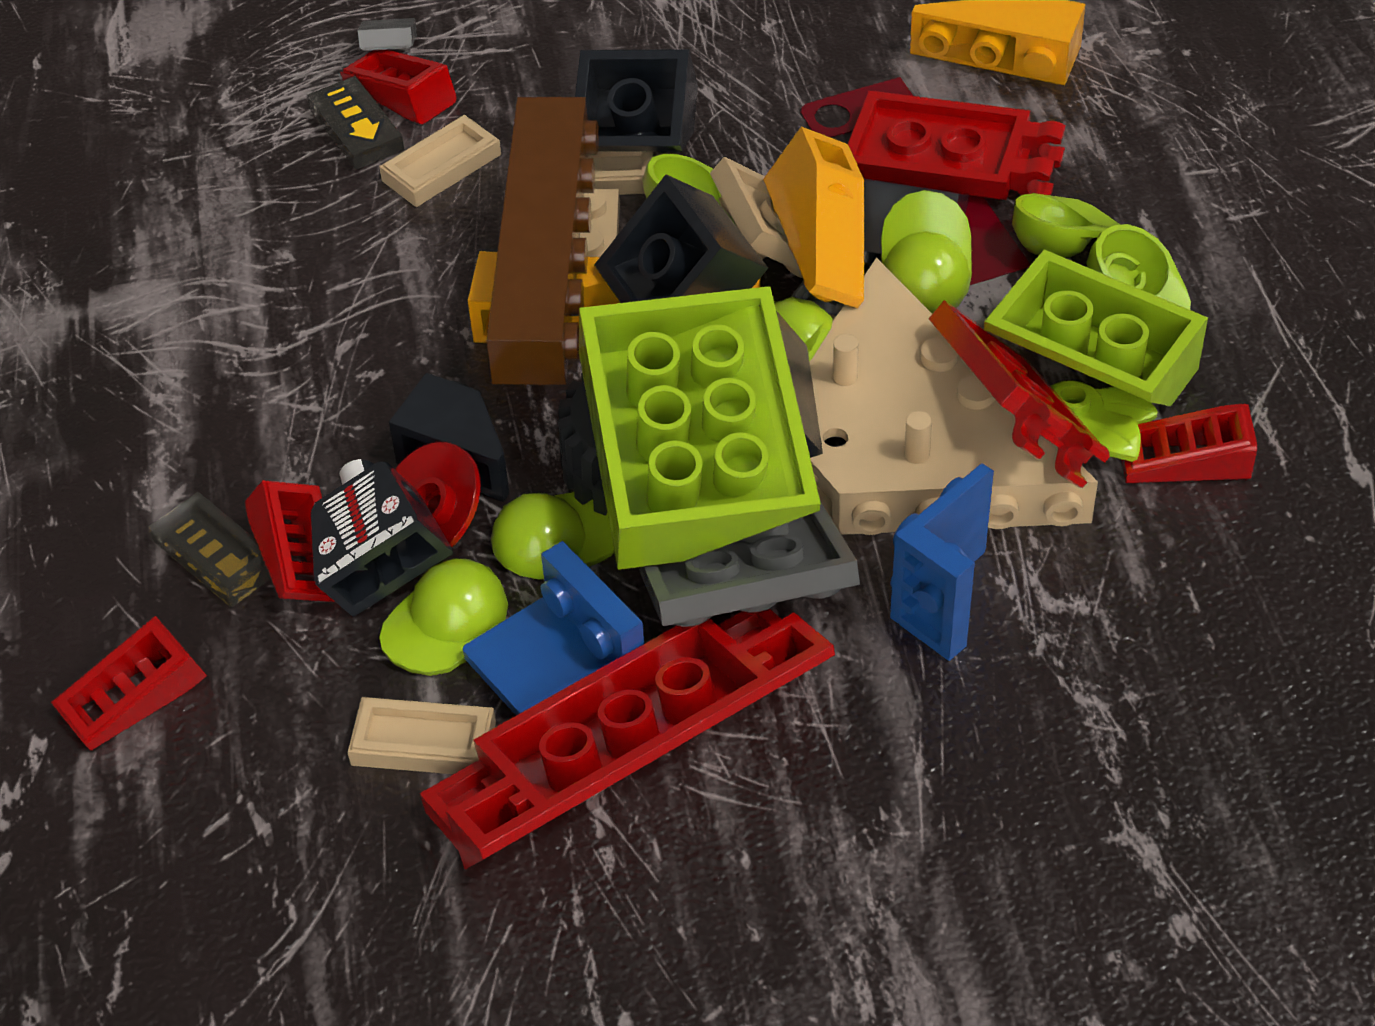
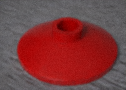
(447, 483)

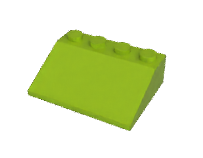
(693, 423)

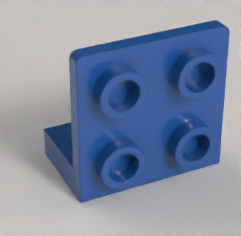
(937, 563)
(556, 638)

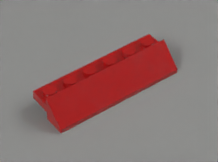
(616, 725)

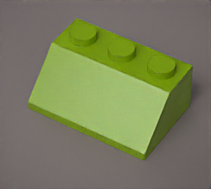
(1102, 328)

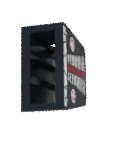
(372, 536)

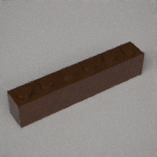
(541, 242)

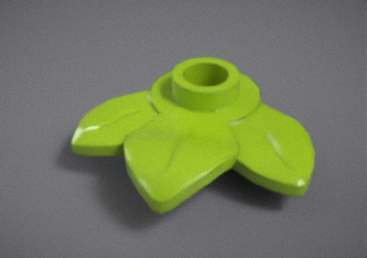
(1109, 415)

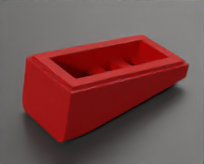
(408, 86)
(1227, 454)
(266, 513)
(133, 656)

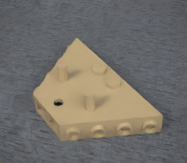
(918, 423)

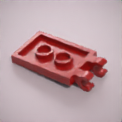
(955, 146)
(1023, 393)

